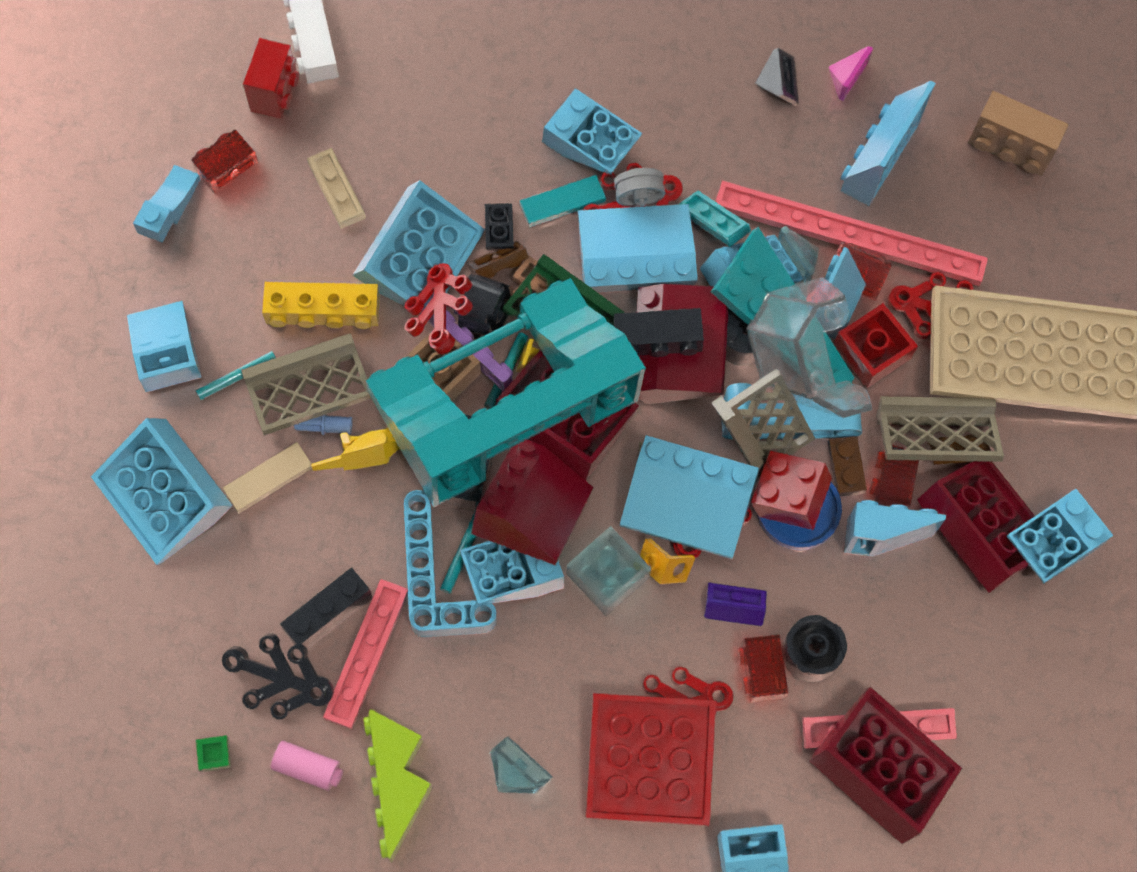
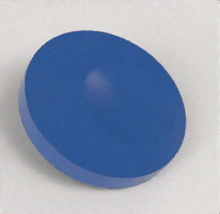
(801, 538)

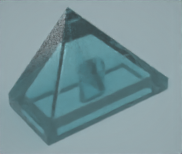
(800, 251)
(517, 770)

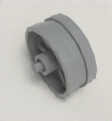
(639, 187)

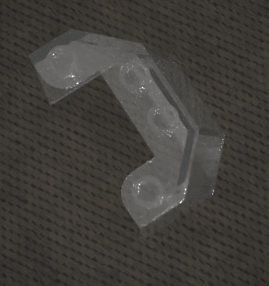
(791, 339)

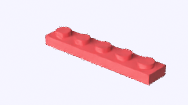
(366, 654)
(934, 723)

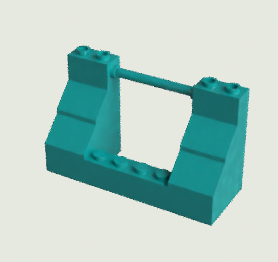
(592, 376)

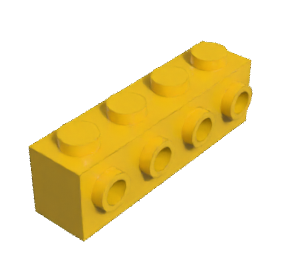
(321, 304)

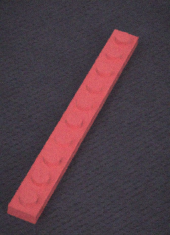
(839, 228)

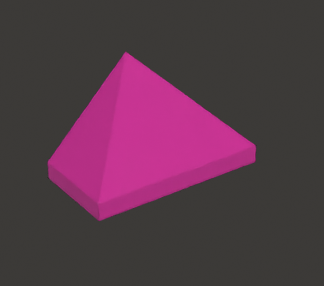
(848, 70)

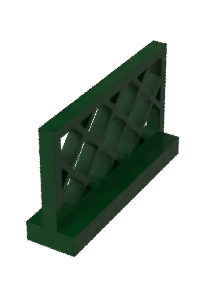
(551, 272)

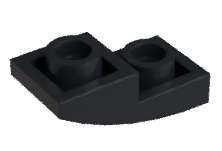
(499, 226)

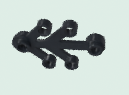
(282, 677)

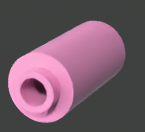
(306, 766)

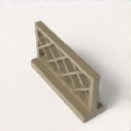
(301, 367)
(939, 413)
(748, 436)

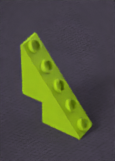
(399, 790)

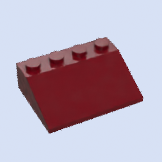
(682, 376)
(572, 439)
(532, 503)
(979, 516)
(886, 766)

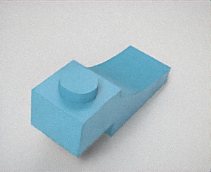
(166, 204)

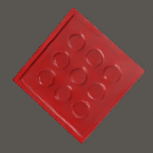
(651, 759)

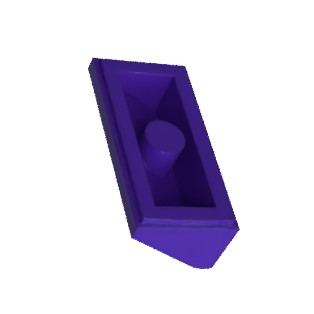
(735, 604)

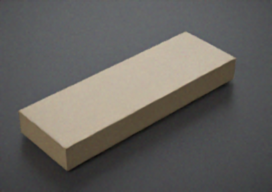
(336, 188)
(267, 477)

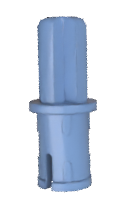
(327, 424)

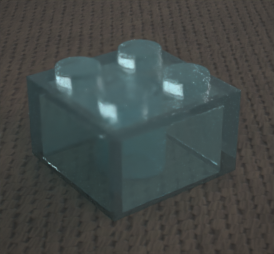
(608, 571)

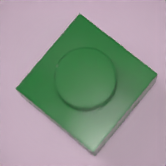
(213, 753)

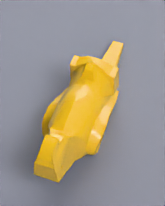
(362, 451)

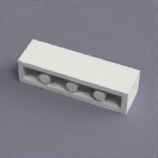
(312, 40)

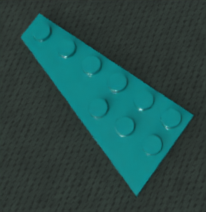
(753, 275)

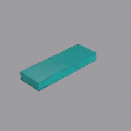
(562, 201)
(716, 219)

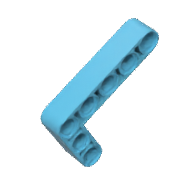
(821, 423)
(426, 577)

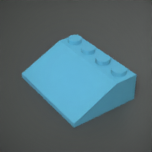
(885, 143)
(416, 237)
(637, 247)
(160, 489)
(689, 497)

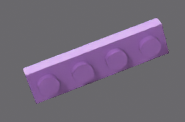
(498, 373)

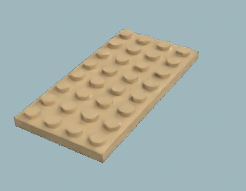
(1033, 352)

